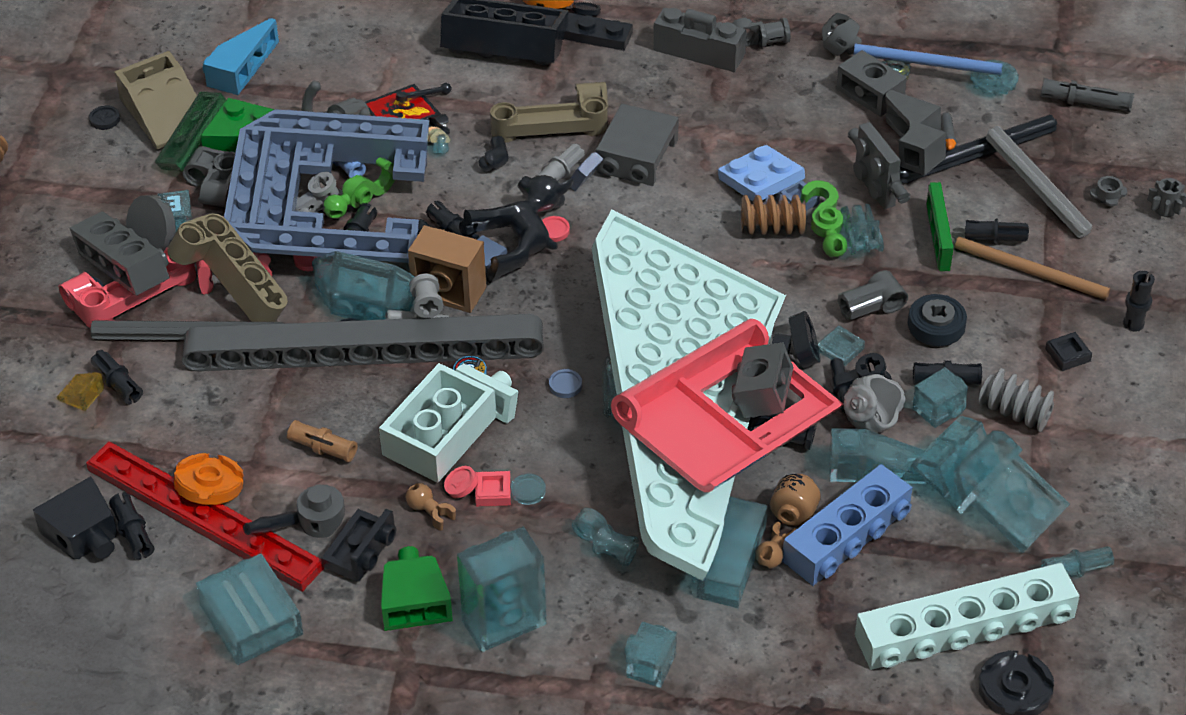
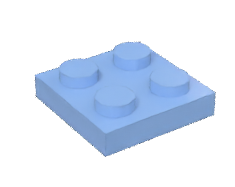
(761, 173)

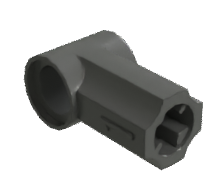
(879, 293)

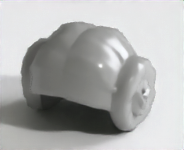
(874, 403)

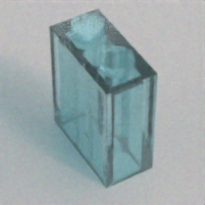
(249, 608)

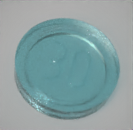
(528, 489)

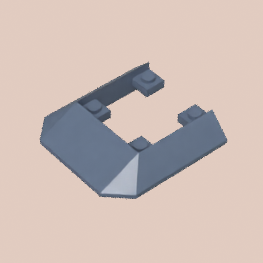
(292, 142)

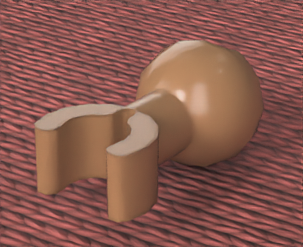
(421, 498)
(770, 552)

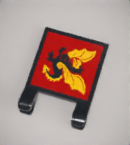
(413, 108)

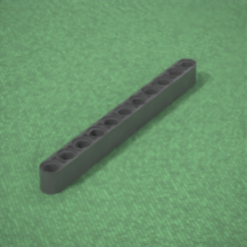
(362, 342)

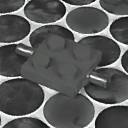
(877, 166)

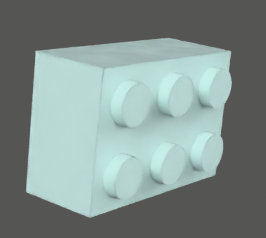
(438, 422)

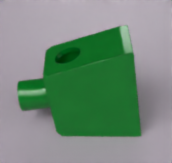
(414, 592)

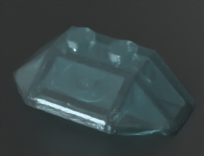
(361, 286)

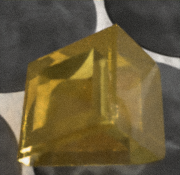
(82, 390)

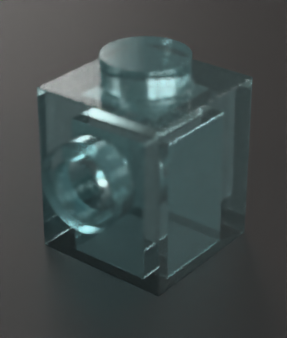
(940, 397)
(650, 654)

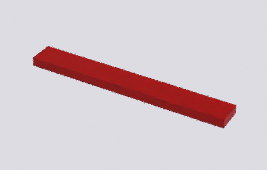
(213, 521)

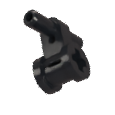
(842, 380)

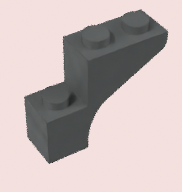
(919, 126)

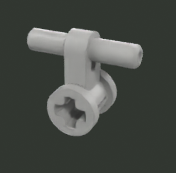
(314, 199)
(426, 302)

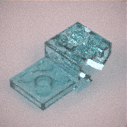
(992, 478)

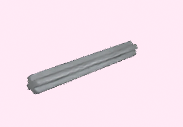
(1039, 182)

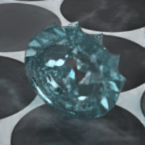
(1007, 80)

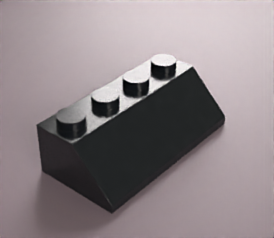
(503, 30)

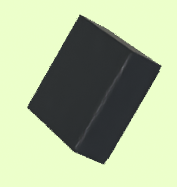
(1068, 351)

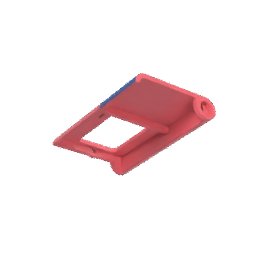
(697, 434)

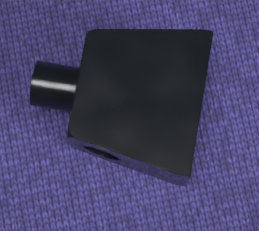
(78, 521)

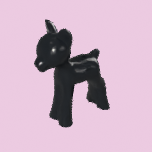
(540, 195)

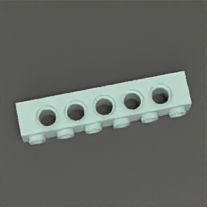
(966, 616)

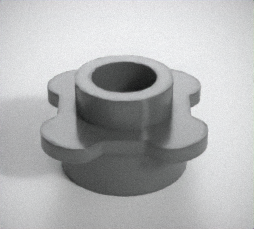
(1108, 190)

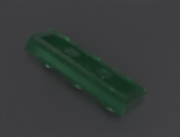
(188, 133)

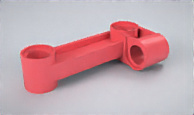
(96, 302)

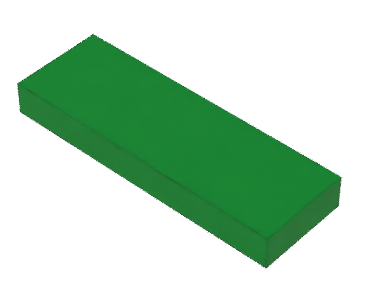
(939, 226)

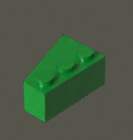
(224, 128)

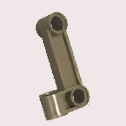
(585, 116)

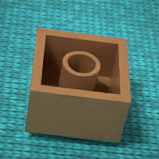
(454, 261)

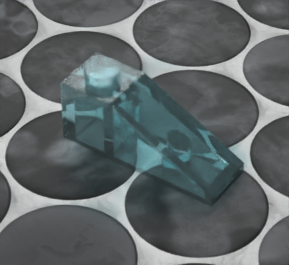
(859, 451)

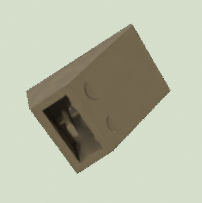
(156, 95)

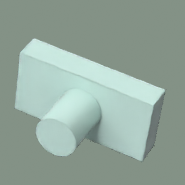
(501, 382)

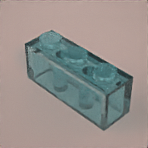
(735, 554)

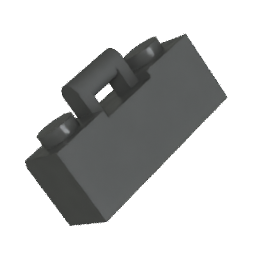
(699, 38)

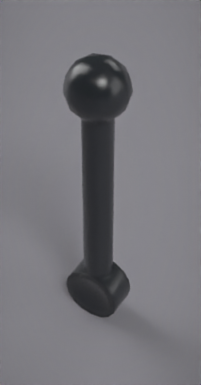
(402, 96)

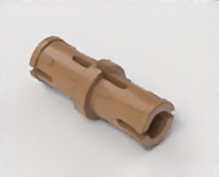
(303, 434)

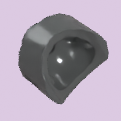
(843, 36)
(322, 506)

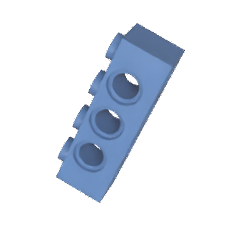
(847, 525)

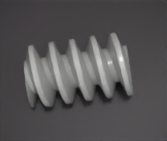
(1017, 399)

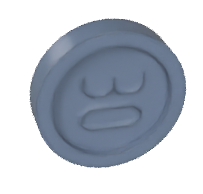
(565, 383)

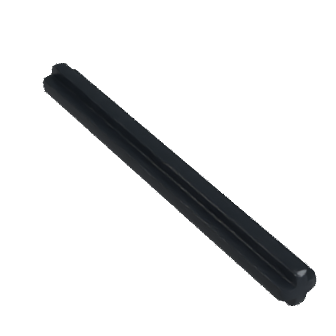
(981, 147)

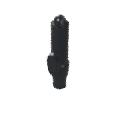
(268, 523)

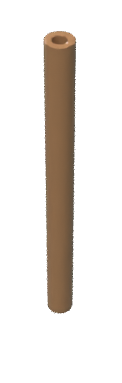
(1032, 268)

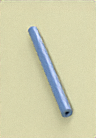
(931, 59)

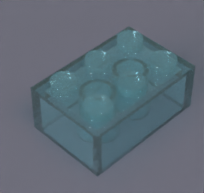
(502, 588)

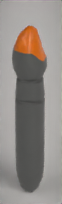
(947, 126)

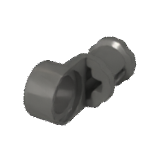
(765, 33)

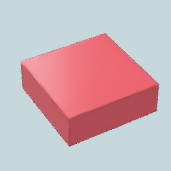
(493, 489)

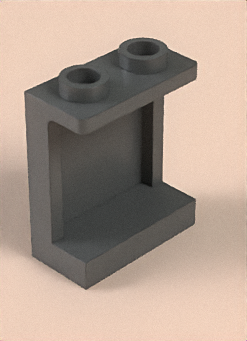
(636, 143)

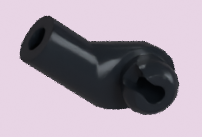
(496, 156)

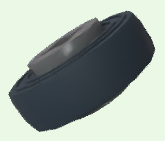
(937, 320)

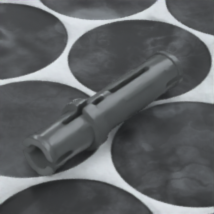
(1088, 95)

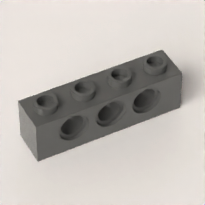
(120, 253)

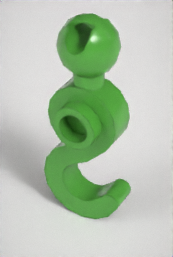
(359, 190)
(826, 219)

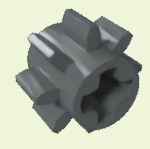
(1167, 197)

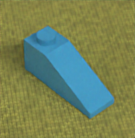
(239, 58)

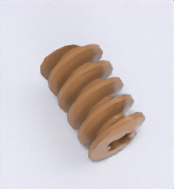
(773, 214)

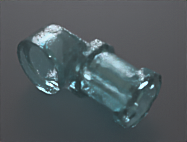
(594, 528)

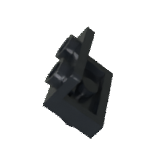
(360, 544)

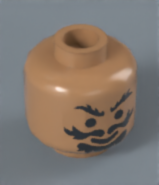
(796, 498)

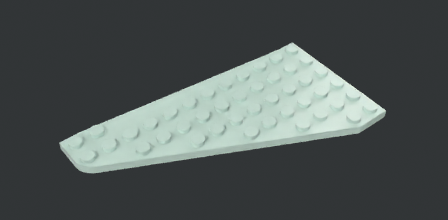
(656, 309)

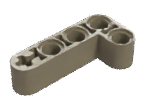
(232, 262)

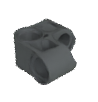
(212, 172)

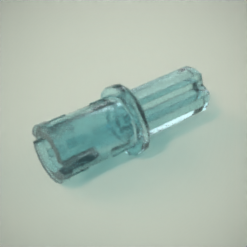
(1077, 563)

